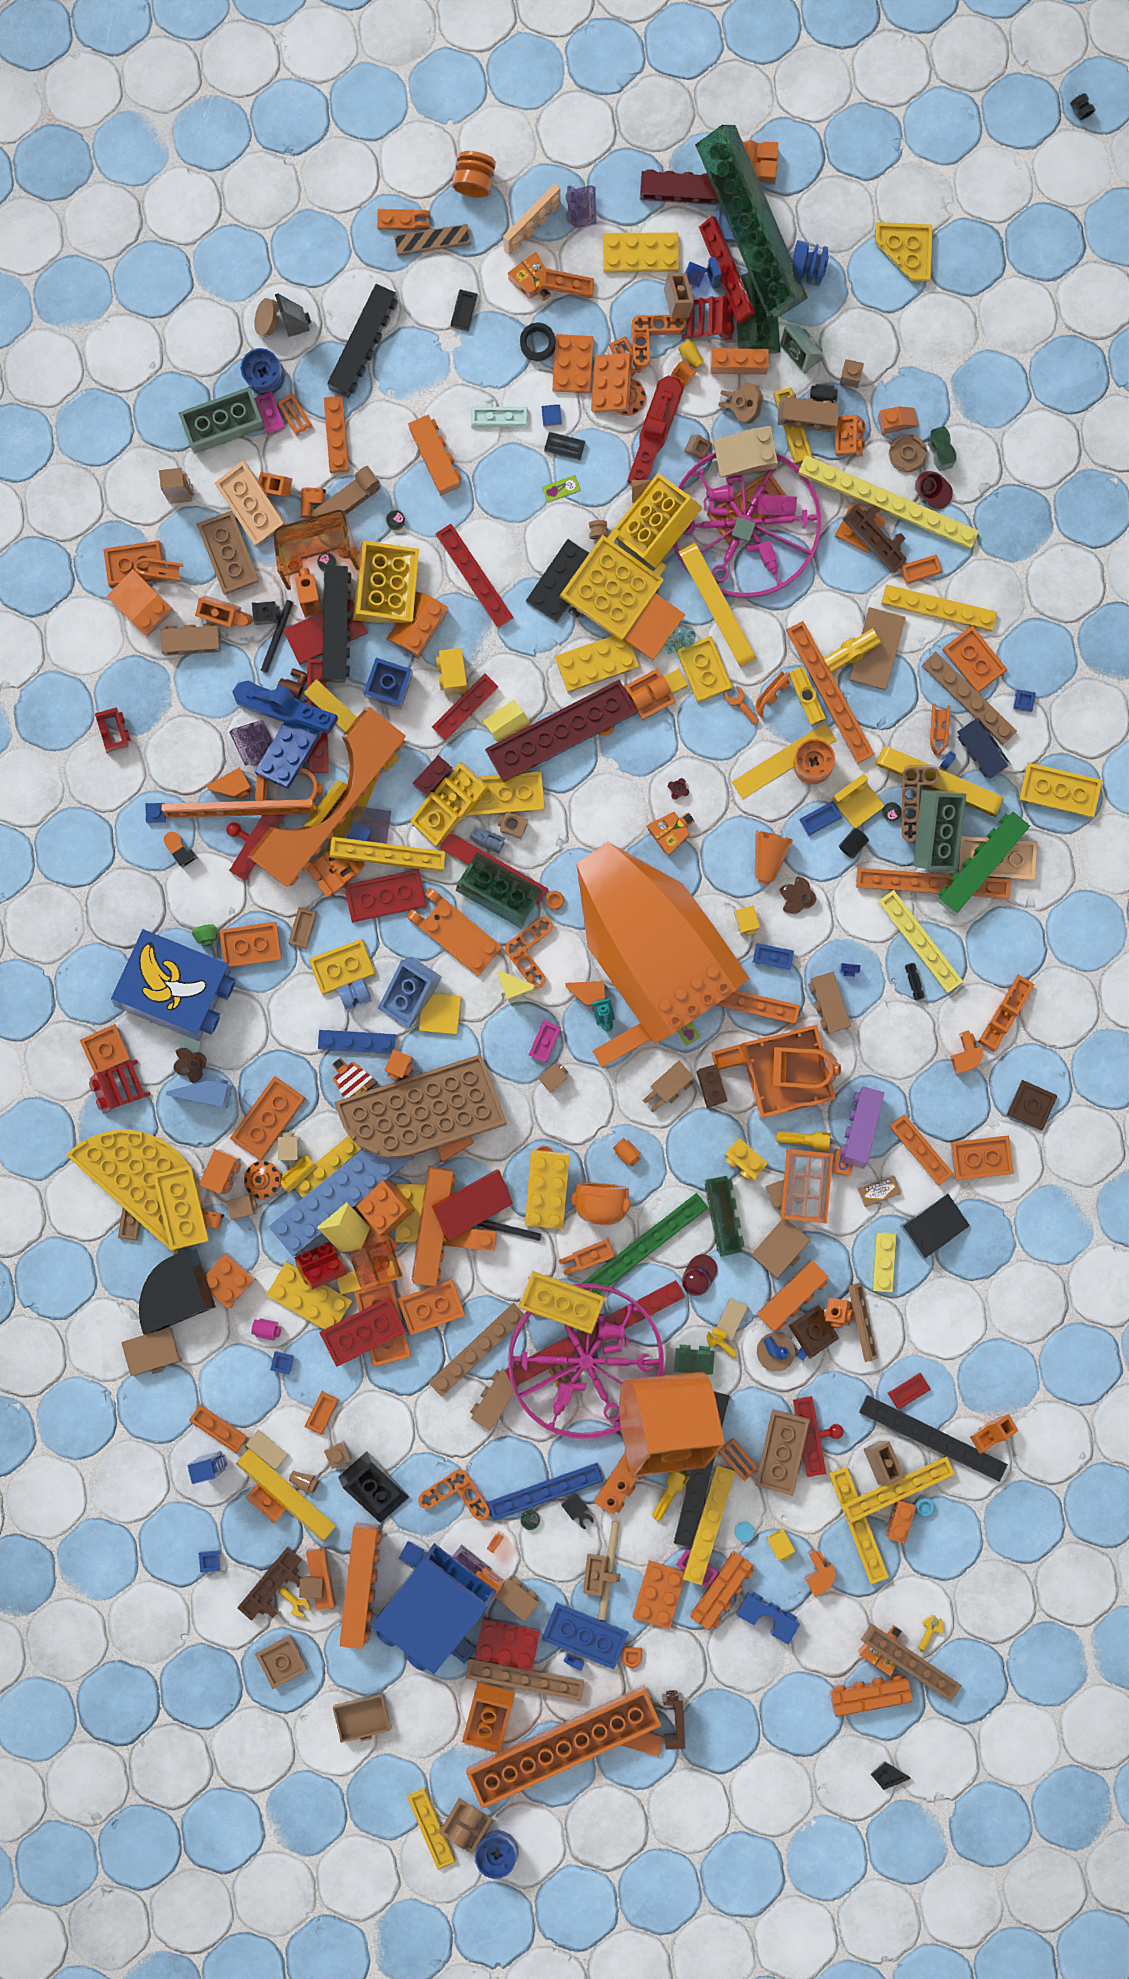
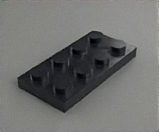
(555, 579)

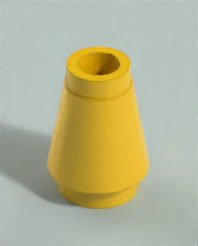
(690, 352)

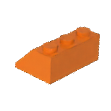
(426, 620)

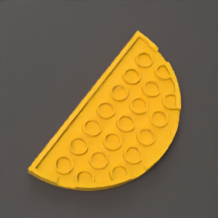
(124, 1167)

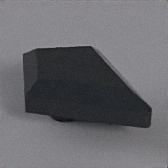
(888, 1776)

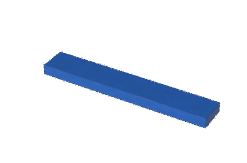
(545, 1491)

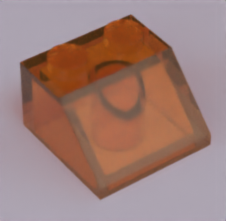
(371, 1264)

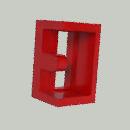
(101, 720)

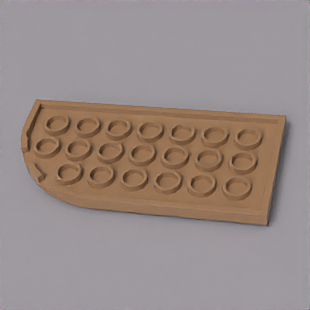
(423, 1110)

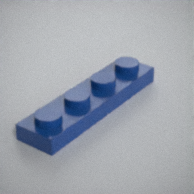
(356, 1041)

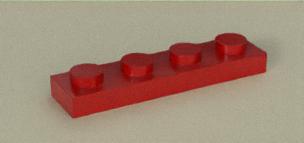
(465, 707)

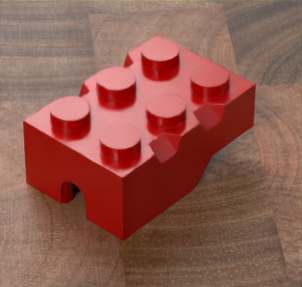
(507, 1643)

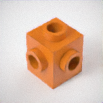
(838, 1312)

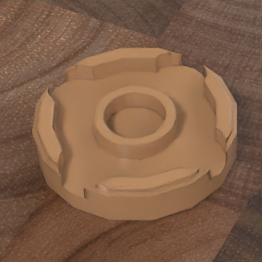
(265, 317)
(907, 453)
(773, 1363)

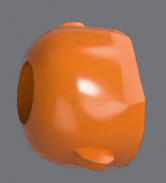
(601, 1202)

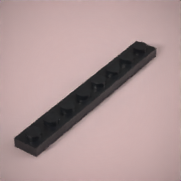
(932, 1438)
(696, 1490)

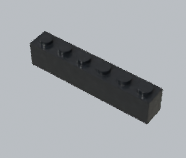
(362, 341)
(335, 624)

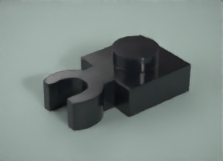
(575, 1508)

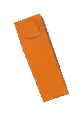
(474, 1239)

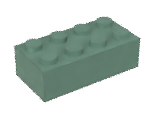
(221, 420)
(939, 830)

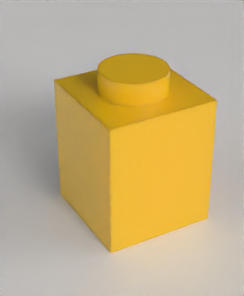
(747, 920)
(781, 1545)

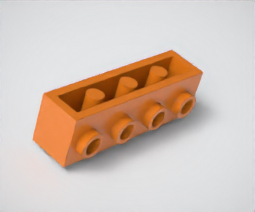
(616, 1487)

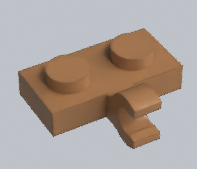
(596, 1575)

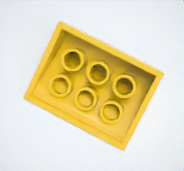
(657, 520)
(385, 583)

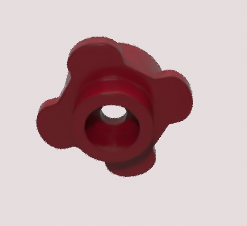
(673, 787)

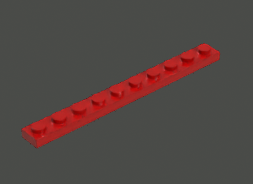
(651, 1303)

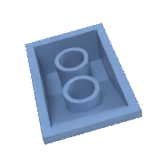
(409, 991)
(207, 1092)

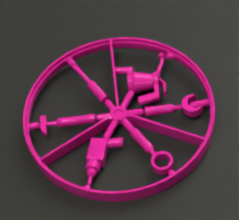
(726, 494)
(585, 1361)

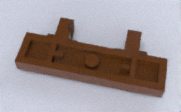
(865, 528)
(260, 1596)

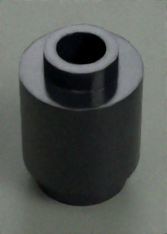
(823, 392)

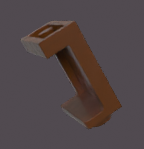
(711, 1085)
(677, 1739)

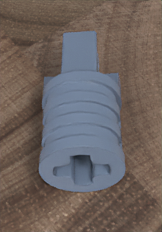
(487, 839)

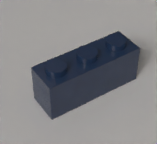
(983, 748)

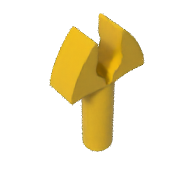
(719, 1340)
(295, 1602)
(930, 1631)

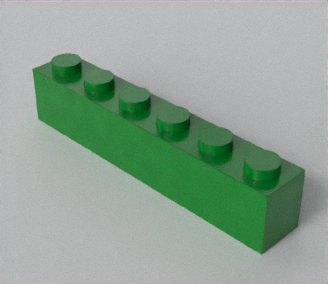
(983, 863)

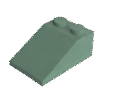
(800, 348)

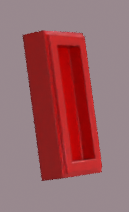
(909, 1391)

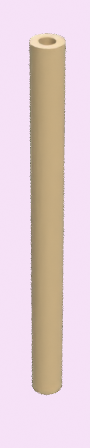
(611, 1556)

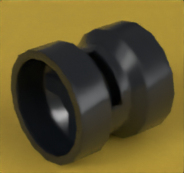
(1082, 106)

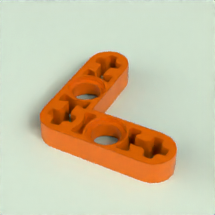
(644, 333)
(522, 953)
(461, 1488)

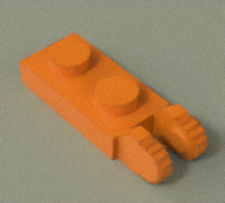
(401, 219)
(589, 1256)

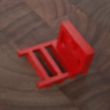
(719, 322)
(107, 1091)

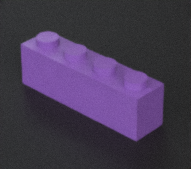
(862, 1127)

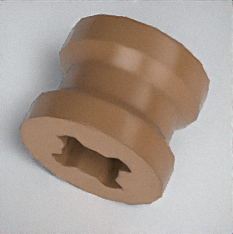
(598, 528)

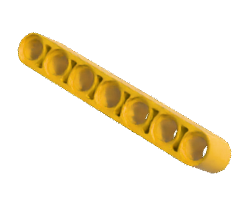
(717, 604)
(975, 795)

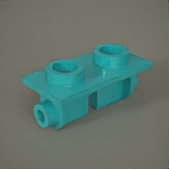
(604, 1013)

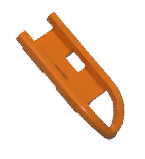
(155, 568)
(769, 694)
(939, 733)

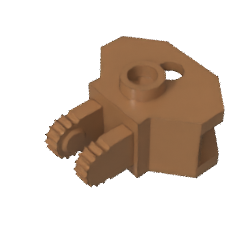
(742, 402)

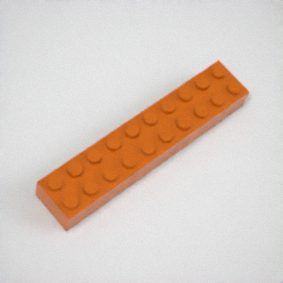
(563, 1746)

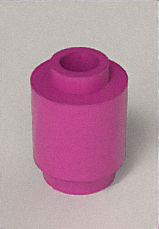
(266, 1329)

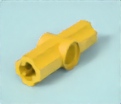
(852, 650)
(811, 707)

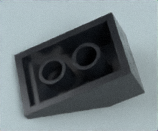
(935, 1226)
(372, 1487)

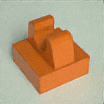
(683, 373)

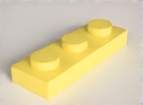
(884, 1262)

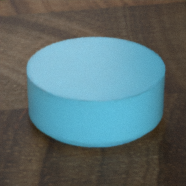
(925, 1507)
(744, 1531)

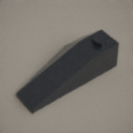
(293, 316)

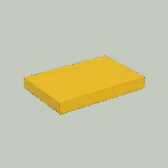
(704, 669)
(342, 966)

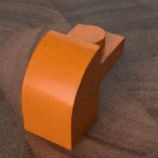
(276, 484)
(970, 1057)
(994, 1432)
(823, 1577)

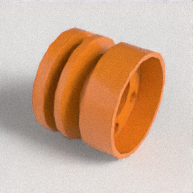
(473, 174)
(808, 752)

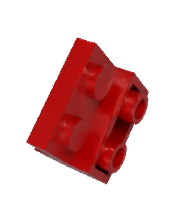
(320, 1266)

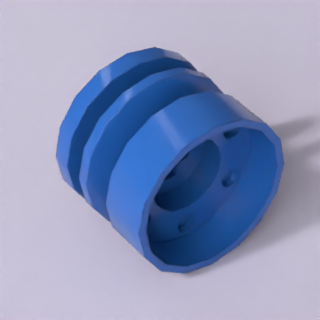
(810, 262)
(258, 362)
(486, 1858)

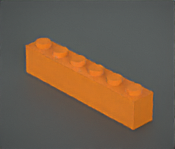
(430, 1235)

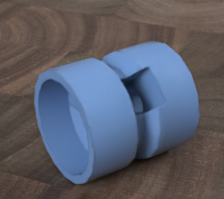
(354, 994)

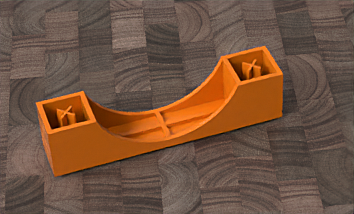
(369, 747)

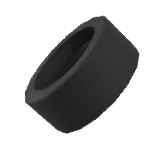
(537, 327)

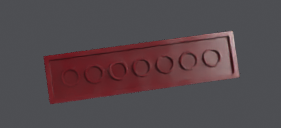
(561, 731)

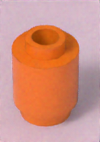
(627, 1152)

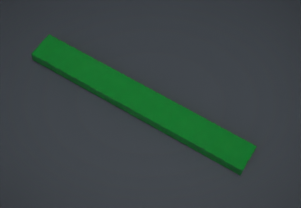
(648, 1242)

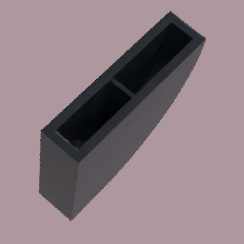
(174, 1292)

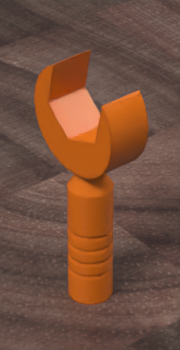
(745, 709)

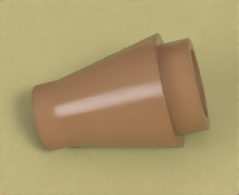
(306, 1482)

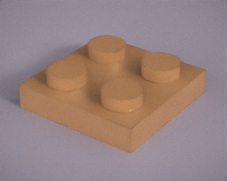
(281, 1661)

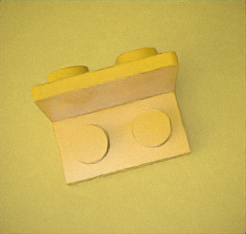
(857, 801)
(745, 1159)

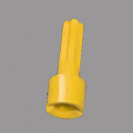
(819, 1140)
(676, 1481)

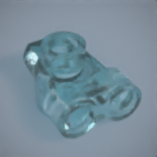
(680, 638)

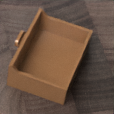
(781, 1248)
(151, 1352)
(362, 1718)

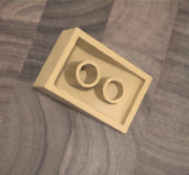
(746, 452)

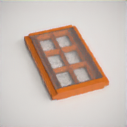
(806, 1186)

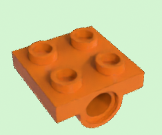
(650, 694)

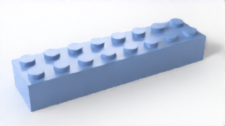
(347, 1184)

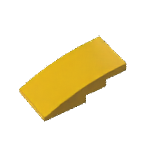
(449, 804)

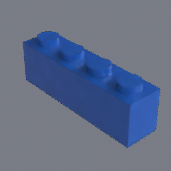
(207, 1467)

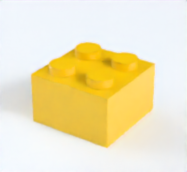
(453, 675)

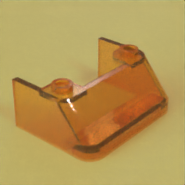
(312, 538)

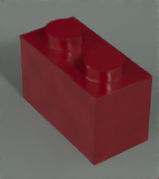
(432, 776)

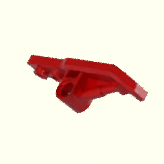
(656, 426)

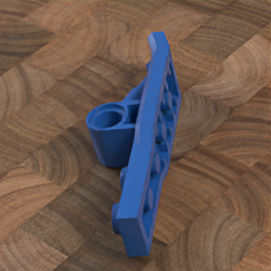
(282, 706)

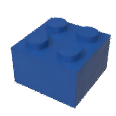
(388, 683)

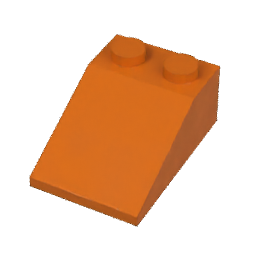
(140, 603)
(488, 1716)

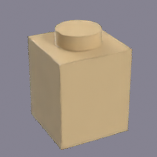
(288, 1147)

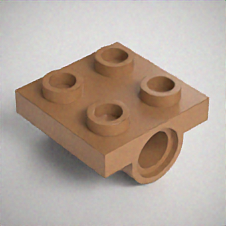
(465, 1826)

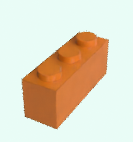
(739, 361)

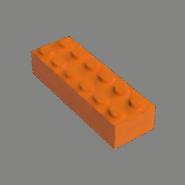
(359, 1585)

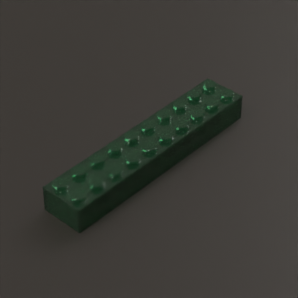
(751, 220)

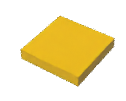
(441, 1014)

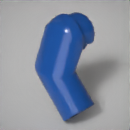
(774, 1350)

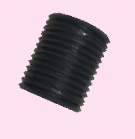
(853, 843)

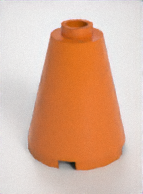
(769, 855)

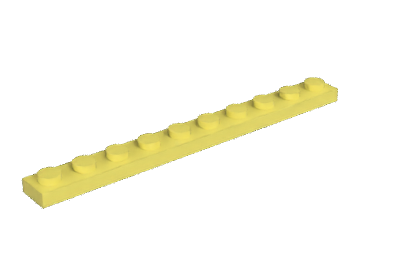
(888, 502)

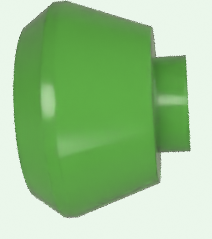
(205, 934)

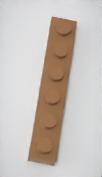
(969, 697)
(476, 1350)
(910, 1662)
(525, 1679)

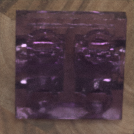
(252, 741)

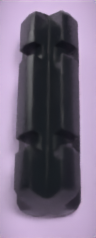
(914, 981)

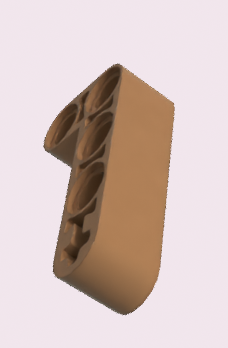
(353, 494)
(913, 803)

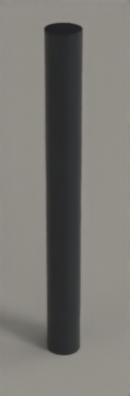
(277, 635)
(510, 1229)

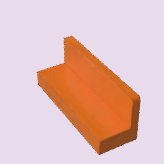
(319, 1567)

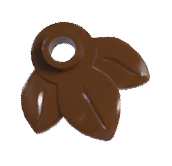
(794, 895)
(190, 1064)

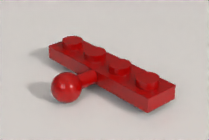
(243, 865)
(813, 1452)

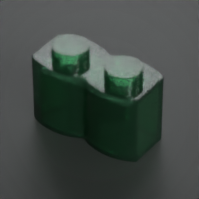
(943, 451)
(693, 1360)

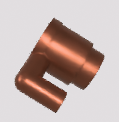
(295, 687)

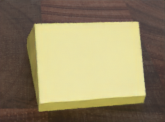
(506, 721)
(514, 986)
(345, 1229)

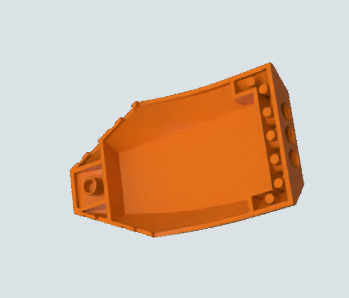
(653, 941)

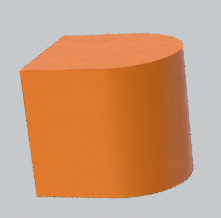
(669, 1423)

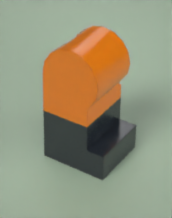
(174, 844)

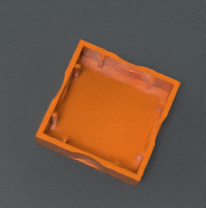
(800, 1068)

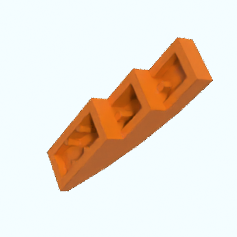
(1006, 1013)
(621, 1045)

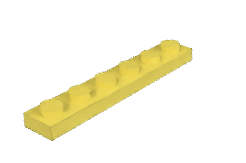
(920, 941)

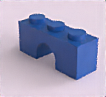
(784, 1624)

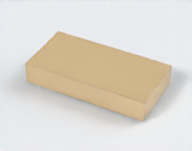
(731, 1318)
(266, 1449)

